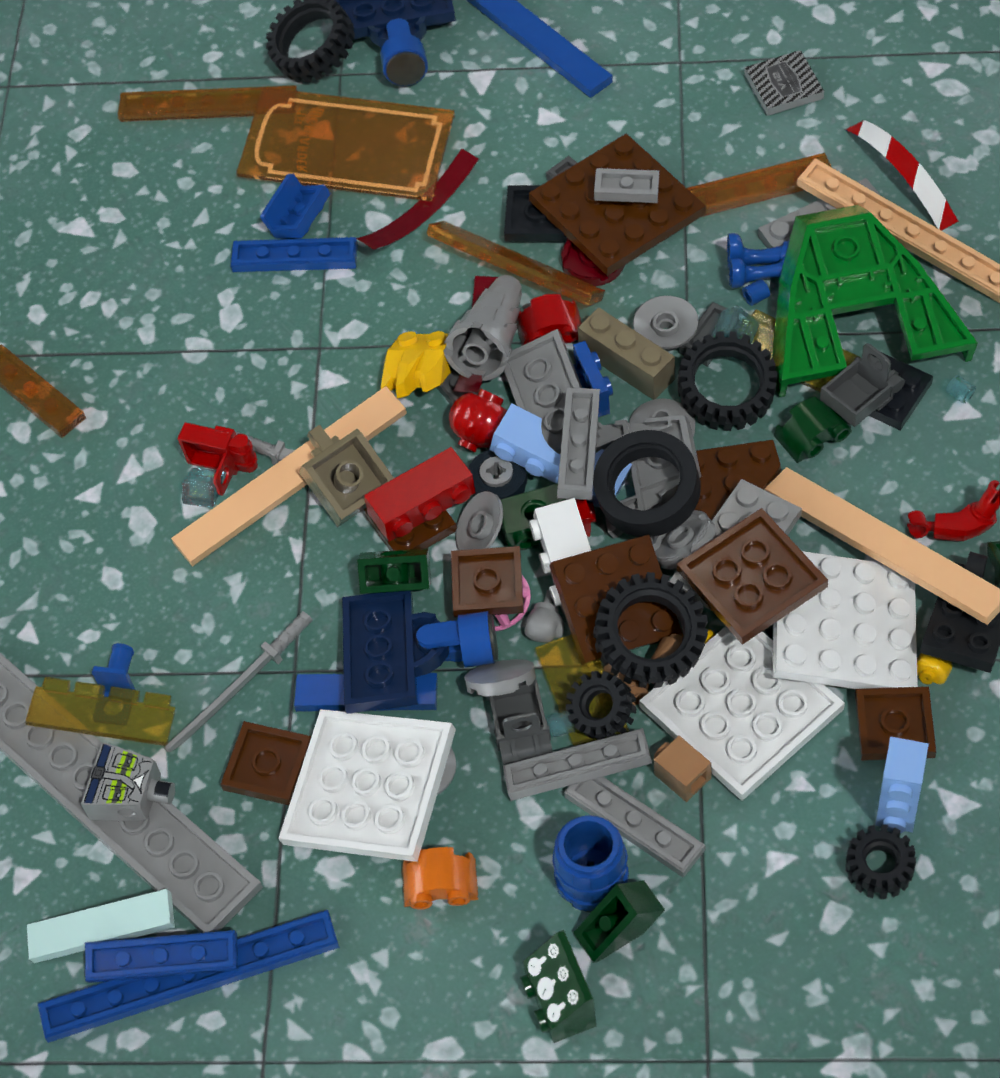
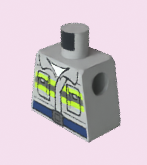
(124, 786)

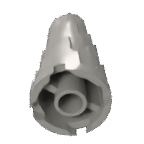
(484, 335)

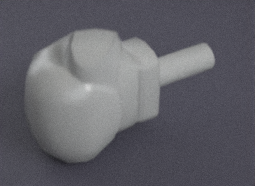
(544, 622)

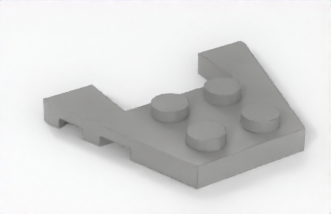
(653, 477)

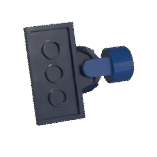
(398, 30)
(392, 646)

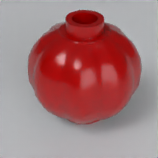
(476, 419)

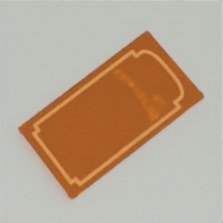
(347, 143)

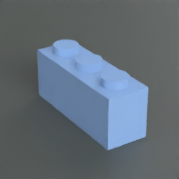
(901, 784)

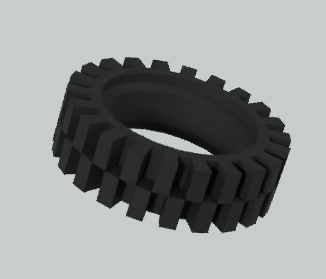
(661, 592)

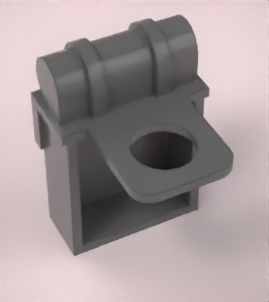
(862, 386)
(520, 724)

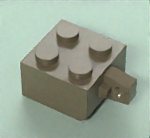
(343, 472)

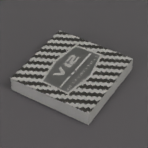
(784, 83)

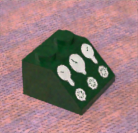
(559, 989)

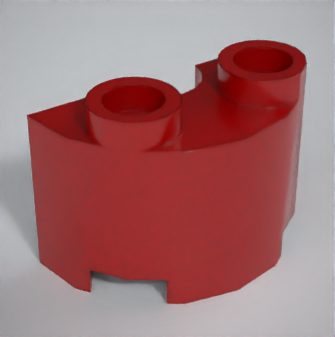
(546, 315)

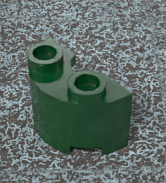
(809, 428)

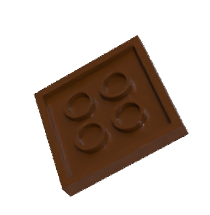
(752, 575)
(587, 578)

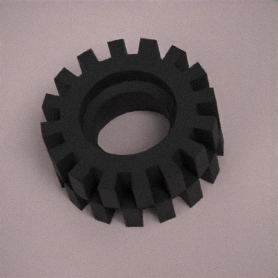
(583, 696)
(885, 841)

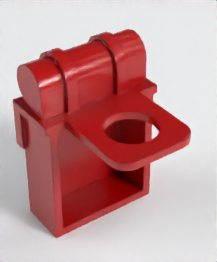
(217, 450)

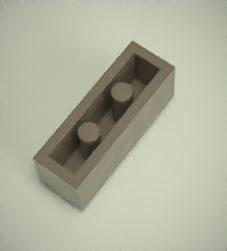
(628, 353)

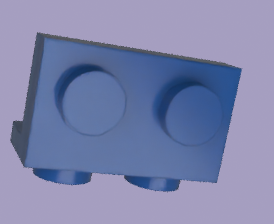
(293, 208)
(588, 371)

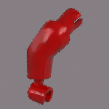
(962, 525)

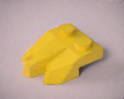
(415, 363)

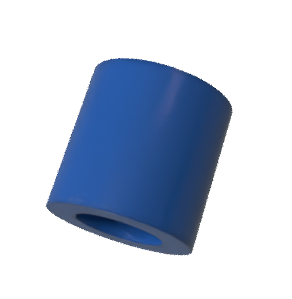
(756, 292)

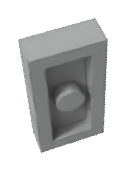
(626, 185)

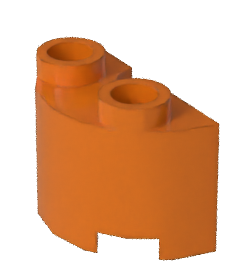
(439, 876)

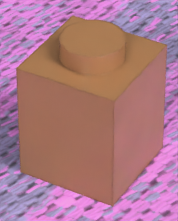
(681, 768)

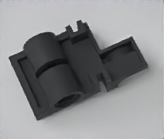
(959, 636)

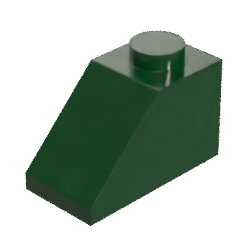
(618, 919)

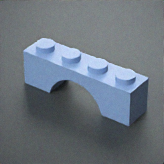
(522, 442)

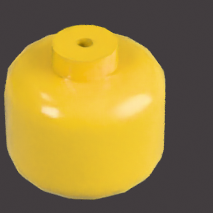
(933, 669)

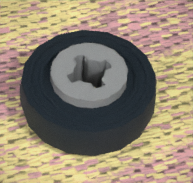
(509, 477)

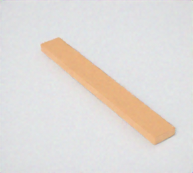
(907, 228)
(279, 481)
(889, 546)

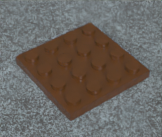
(614, 230)

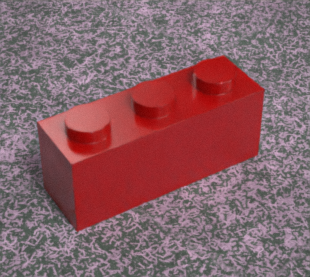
(420, 494)

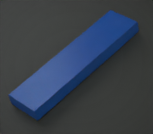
(294, 254)
(327, 693)
(161, 956)

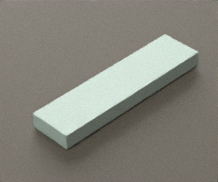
(106, 922)

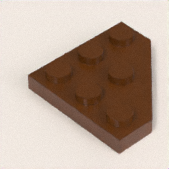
(725, 467)

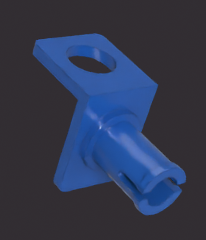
(117, 670)

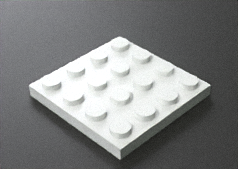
(852, 631)
(741, 713)
(368, 785)

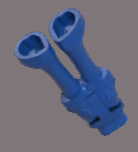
(741, 261)

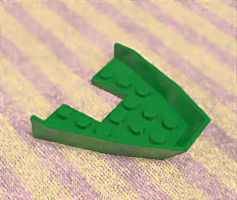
(848, 264)

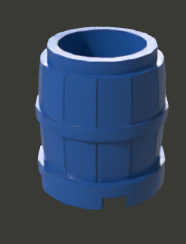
(588, 861)

